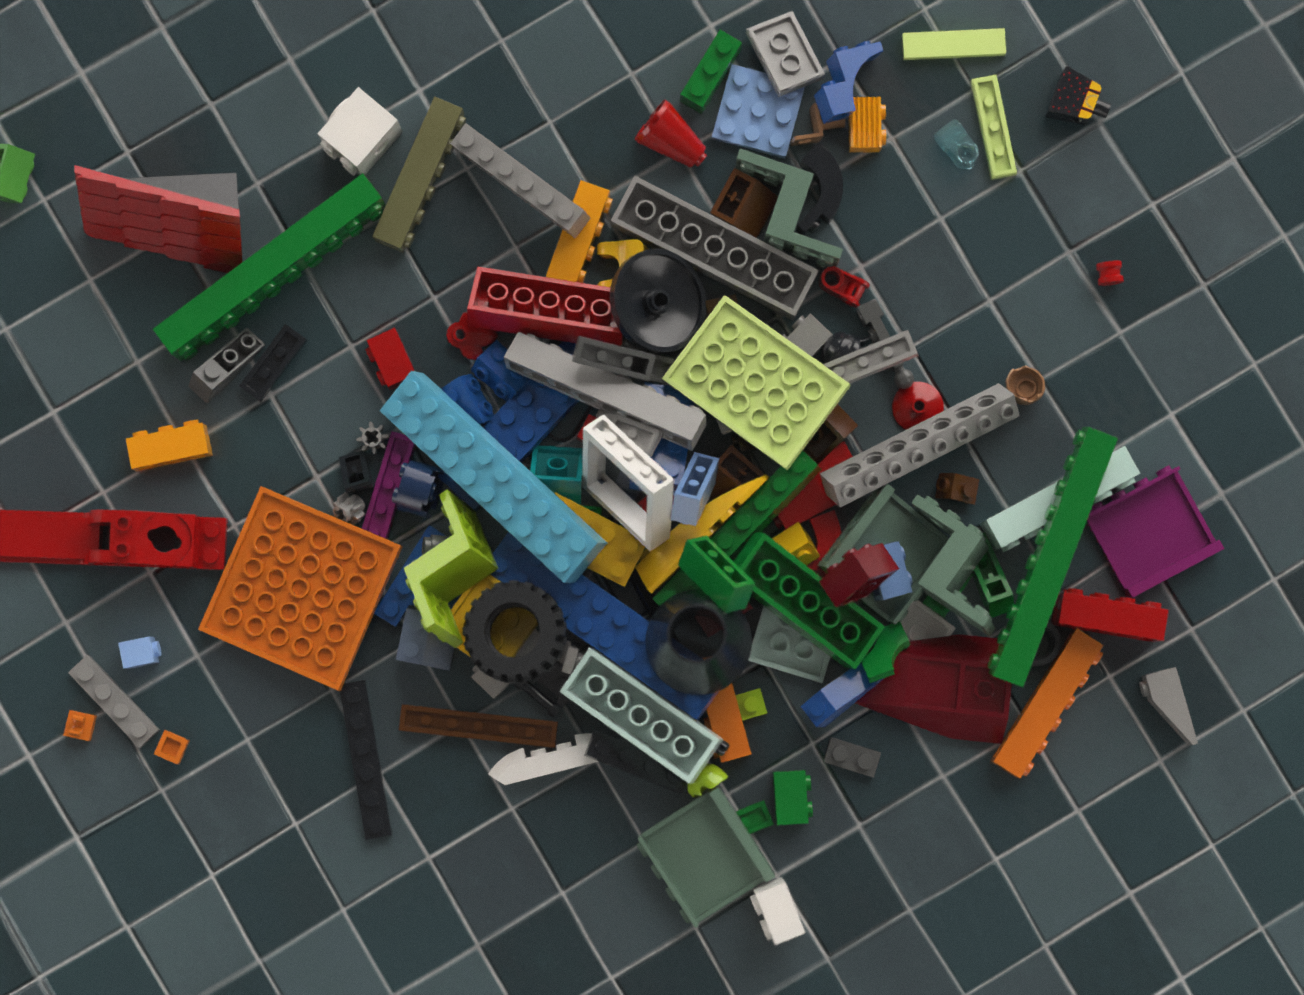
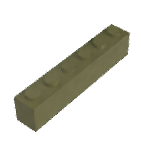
(419, 174)

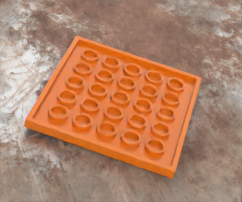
(300, 588)

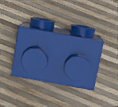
(492, 371)
(468, 395)

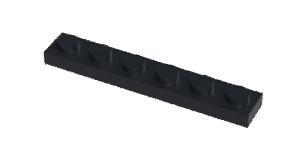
(365, 760)

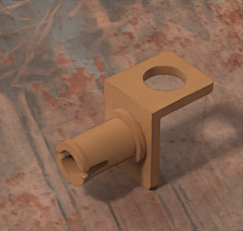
(817, 126)

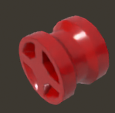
(1109, 273)

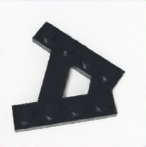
(632, 760)

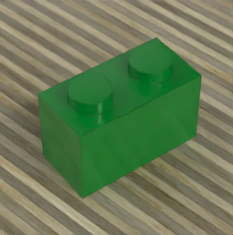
(791, 797)

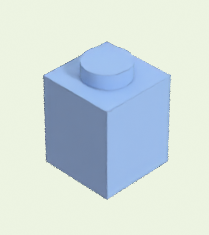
(139, 652)

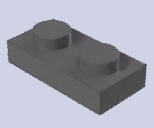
(852, 757)

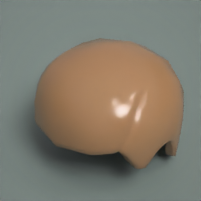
(1025, 384)

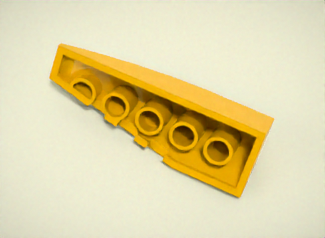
(663, 561)

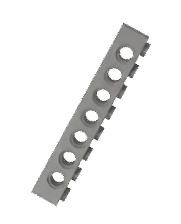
(919, 445)

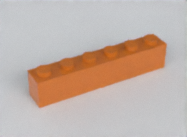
(1046, 704)

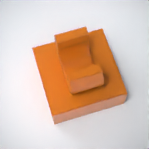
(80, 725)
(171, 747)

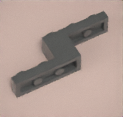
(621, 359)

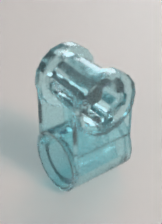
(954, 140)

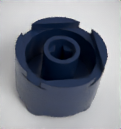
(418, 488)

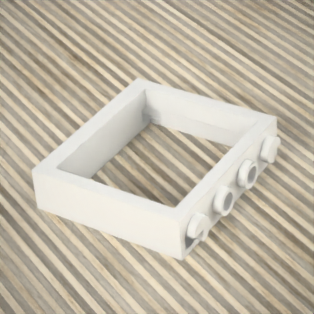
(605, 439)

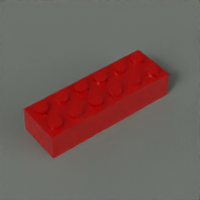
(541, 307)

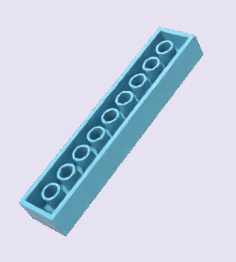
(493, 477)

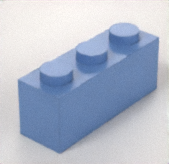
(694, 489)

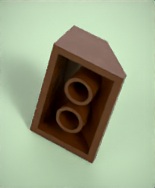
(830, 434)

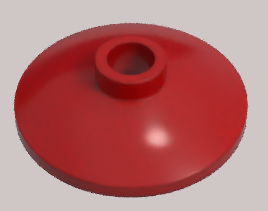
(904, 401)

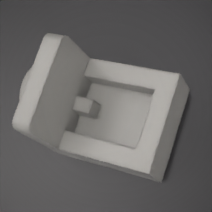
(571, 656)

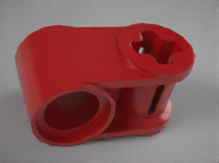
(844, 287)

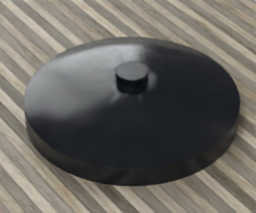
(657, 301)

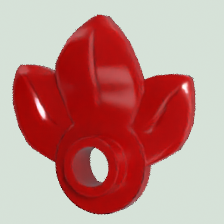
(473, 338)

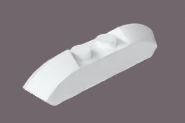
(518, 767)

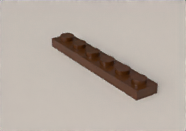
(478, 726)

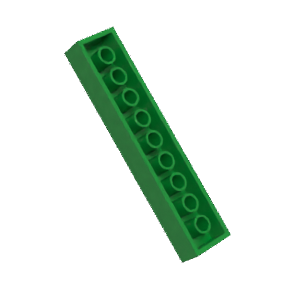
(271, 268)

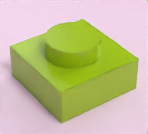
(751, 704)

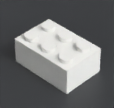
(779, 912)

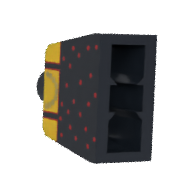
(1076, 99)

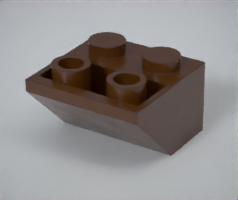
(744, 203)
(733, 471)

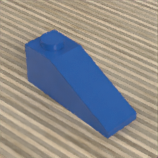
(837, 696)

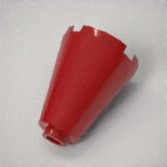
(671, 136)

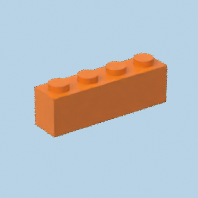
(726, 722)

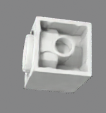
(359, 132)

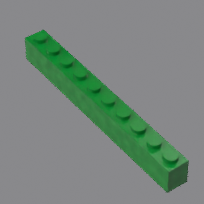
(1052, 556)

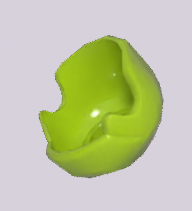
(708, 778)

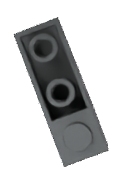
(225, 365)

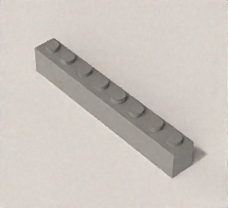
(605, 390)

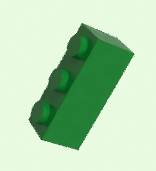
(710, 71)
(716, 574)

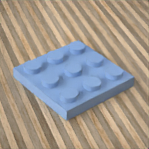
(754, 114)

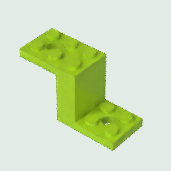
(450, 569)

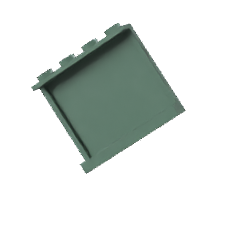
(886, 520)
(704, 855)

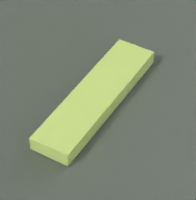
(954, 44)
(993, 127)

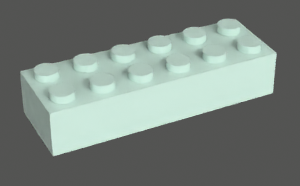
(1028, 515)
(641, 715)

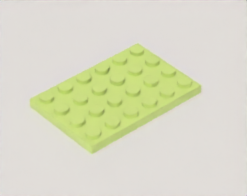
(756, 382)

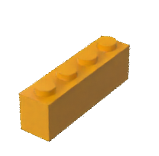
(572, 252)

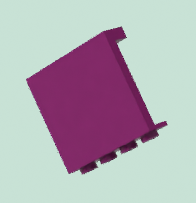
(1151, 532)

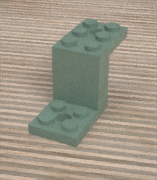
(788, 208)
(954, 564)

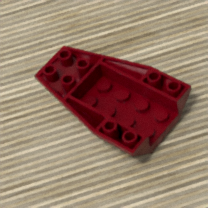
(946, 689)

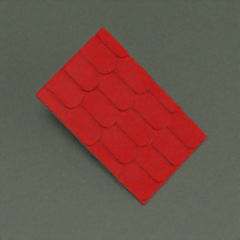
(168, 215)

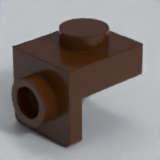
(957, 488)

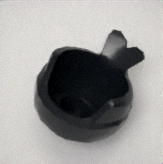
(841, 345)

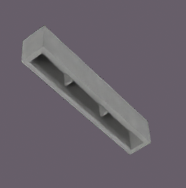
(520, 180)

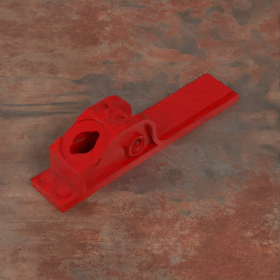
(78, 539)

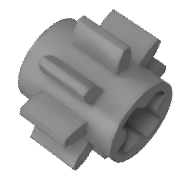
(374, 446)
(349, 508)

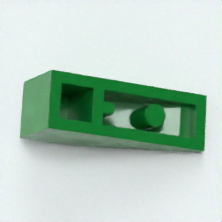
(992, 583)

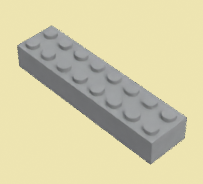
(714, 247)

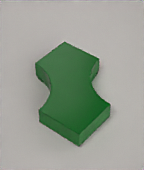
(880, 661)

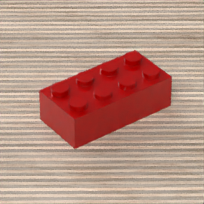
(1110, 617)

